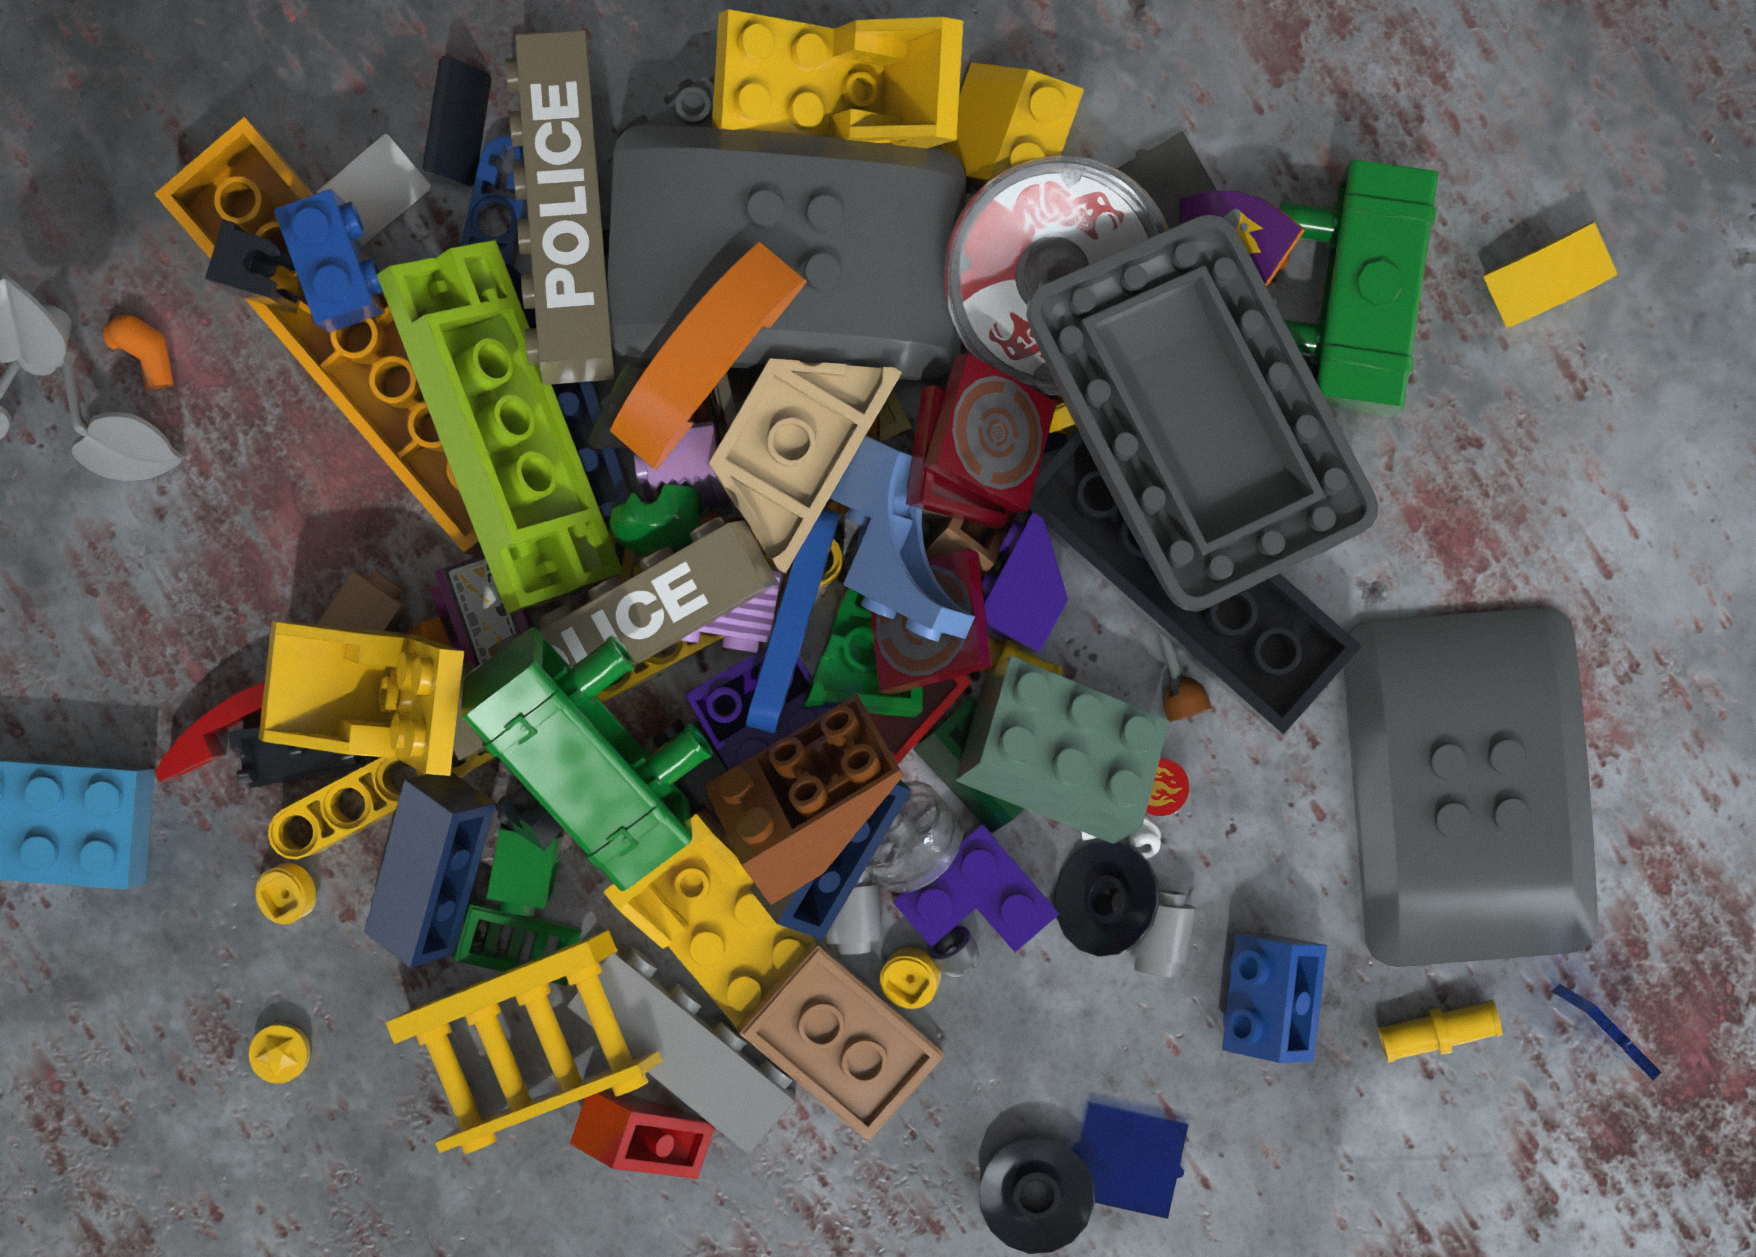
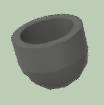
(955, 952)

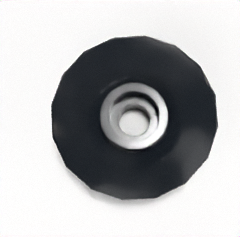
(1086, 895)
(1042, 1223)

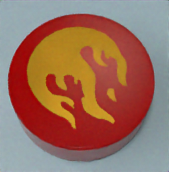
(1169, 789)

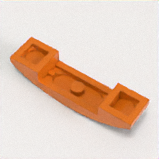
(702, 352)

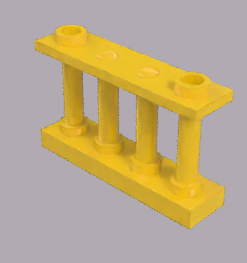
(530, 987)

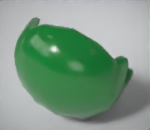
(657, 525)

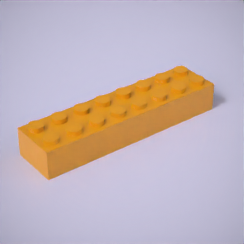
(357, 365)

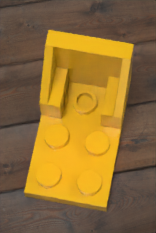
(847, 82)
(362, 693)
(712, 920)

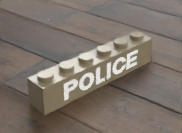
(562, 206)
(655, 607)

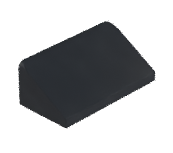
(456, 123)

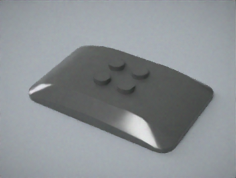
(845, 214)
(1200, 412)
(1471, 787)

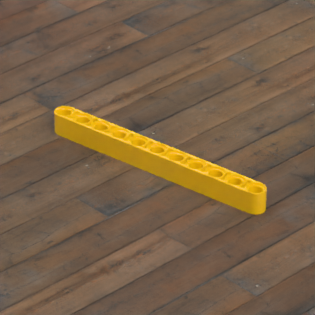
(375, 781)

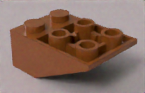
(804, 797)

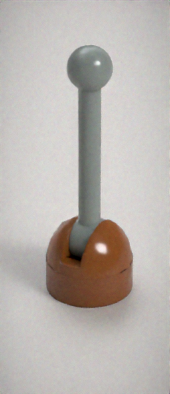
(1183, 695)

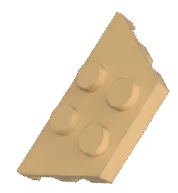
(795, 446)

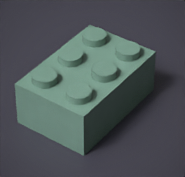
(1062, 750)

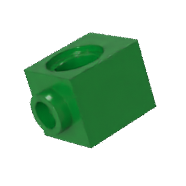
(523, 873)

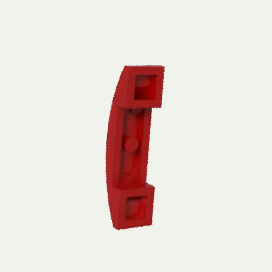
(200, 741)

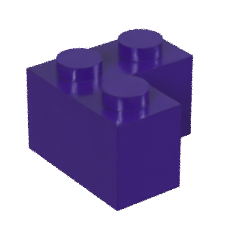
(982, 879)

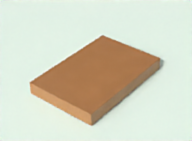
(841, 1041)

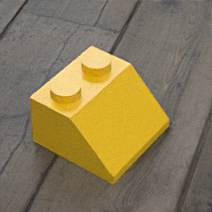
(1010, 119)

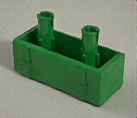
(1371, 284)
(580, 757)

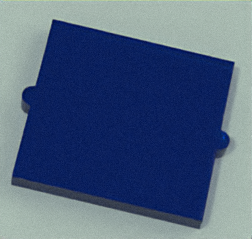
(1606, 1031)
(1132, 1158)

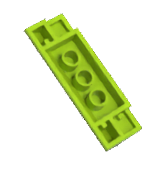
(499, 425)

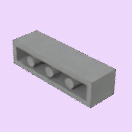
(700, 1060)

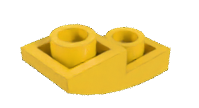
(1550, 274)

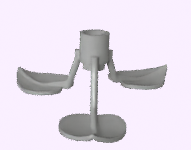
(113, 442)

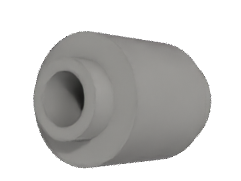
(858, 920)
(1169, 939)

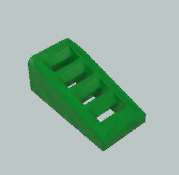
(486, 955)

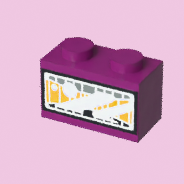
(475, 608)

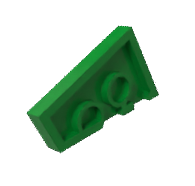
(850, 667)

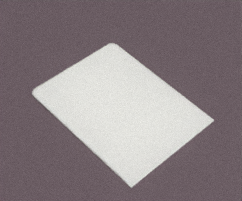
(380, 185)

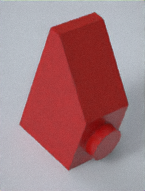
(641, 1135)

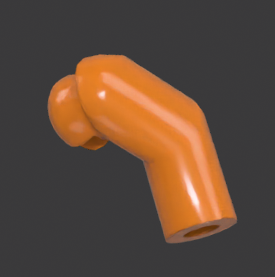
(144, 343)

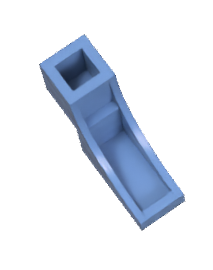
(892, 557)

